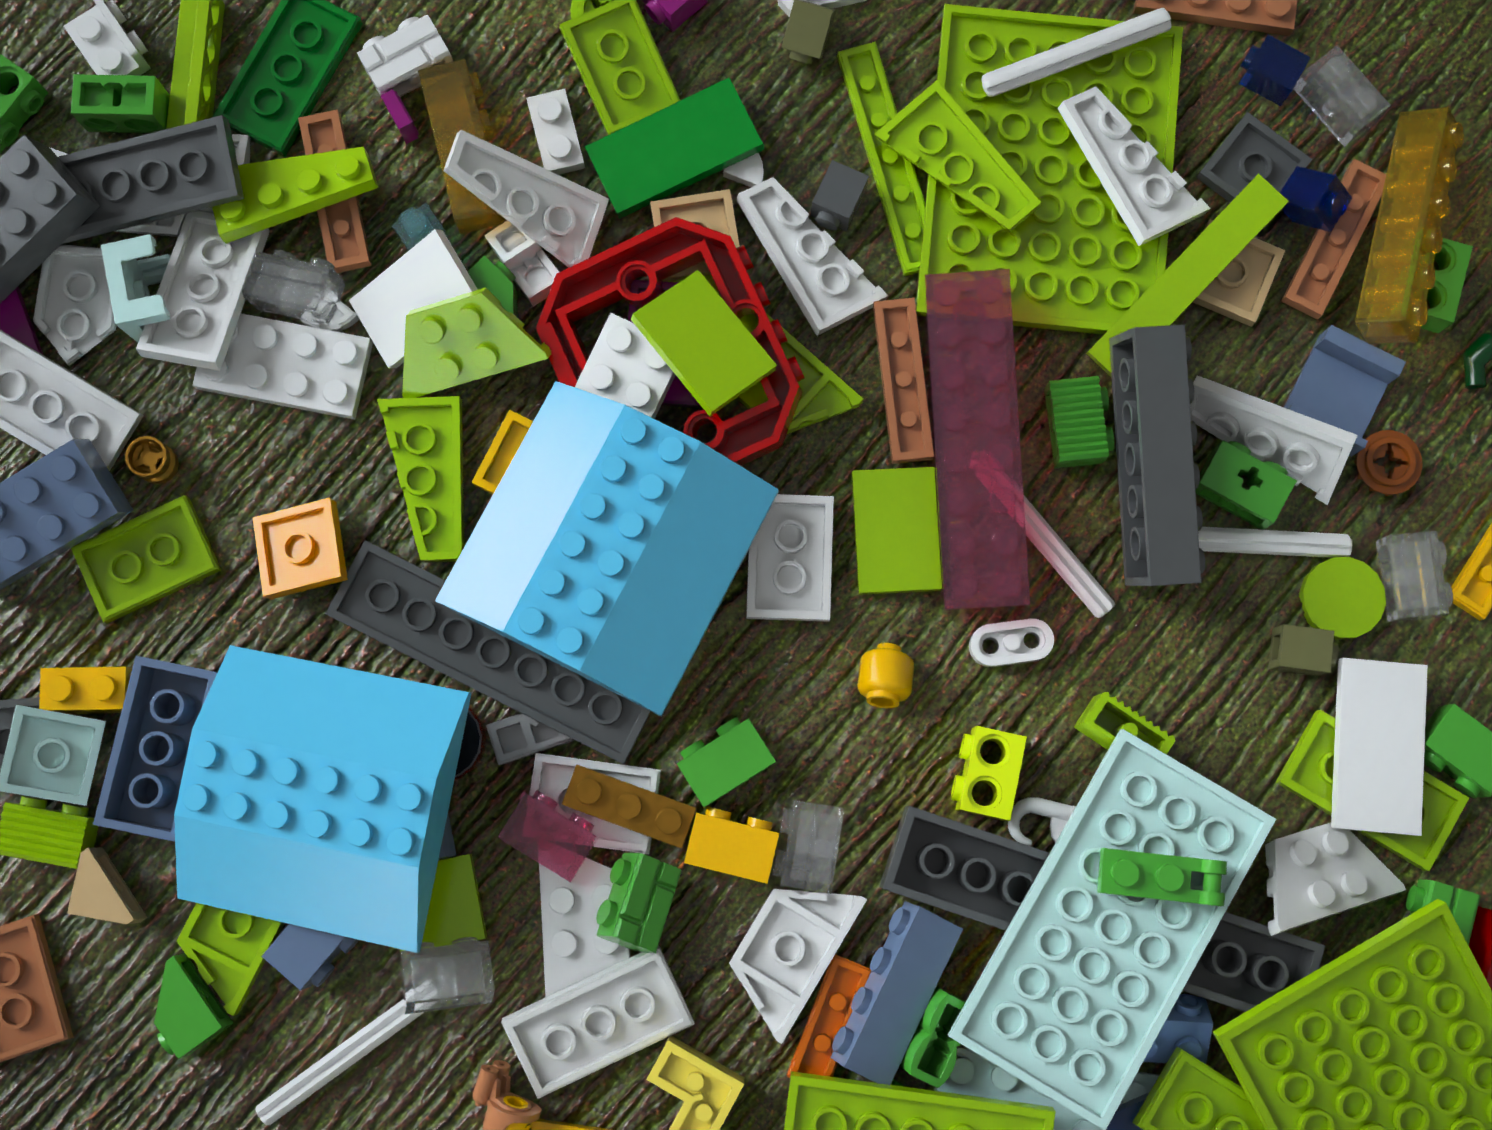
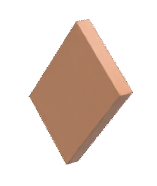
(29, 991)

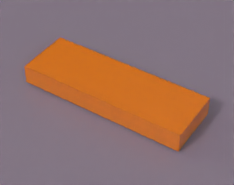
(827, 1016)

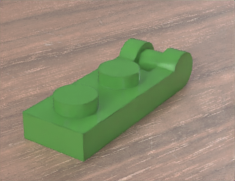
(1160, 876)

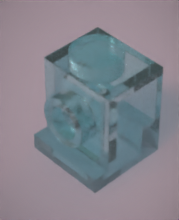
(415, 225)

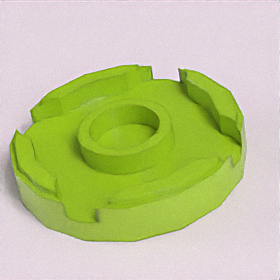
(1343, 597)

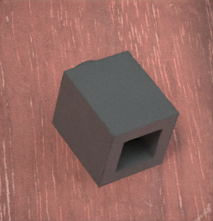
(839, 196)

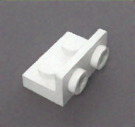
(105, 41)

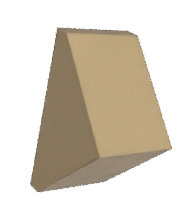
(102, 892)

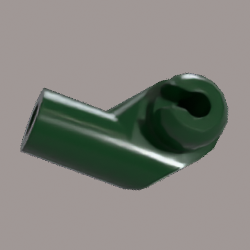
(1475, 359)

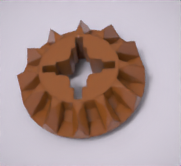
(1400, 450)

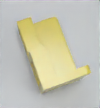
(700, 1082)

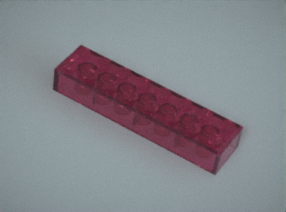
(976, 440)

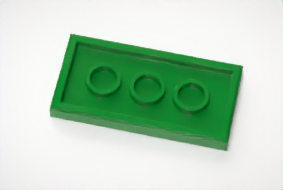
(288, 71)
(674, 147)

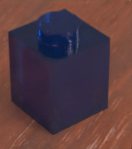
(1273, 69)
(1315, 198)

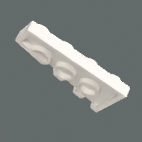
(533, 199)
(1302, 445)

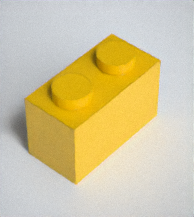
(84, 689)
(732, 846)

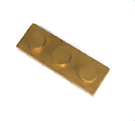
(629, 806)

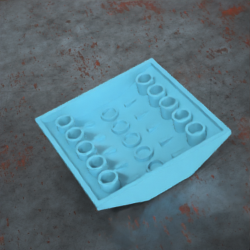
(609, 545)
(318, 796)

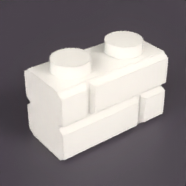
(397, 58)

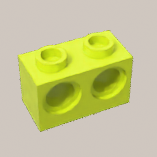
(1001, 776)

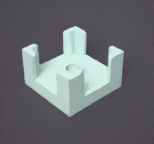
(130, 280)
(51, 755)

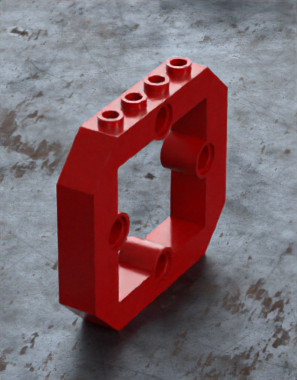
(657, 256)

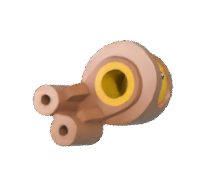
(504, 1108)

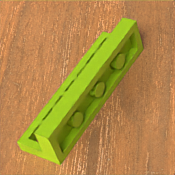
(195, 61)

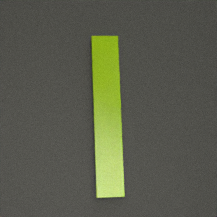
(892, 173)
(1197, 264)

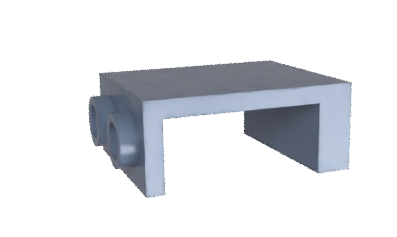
(1343, 382)

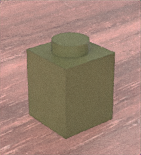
(808, 31)
(1302, 650)

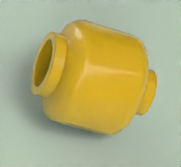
(885, 676)

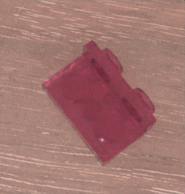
(549, 836)

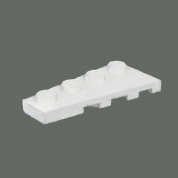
(1138, 184)
(813, 268)

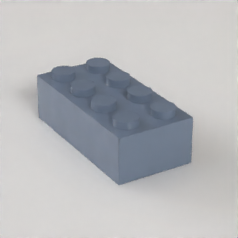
(55, 507)
(151, 747)

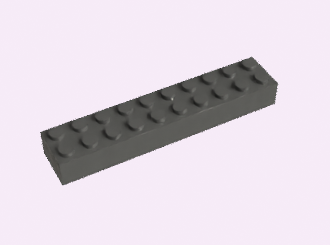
(990, 876)

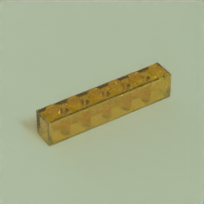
(1409, 226)

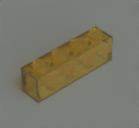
(452, 107)

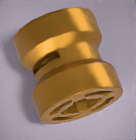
(144, 455)

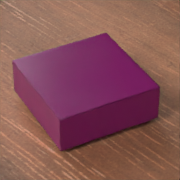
(400, 116)

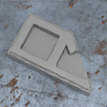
(522, 737)

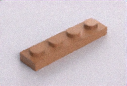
(1252, 15)
(341, 222)
(1331, 251)
(903, 381)

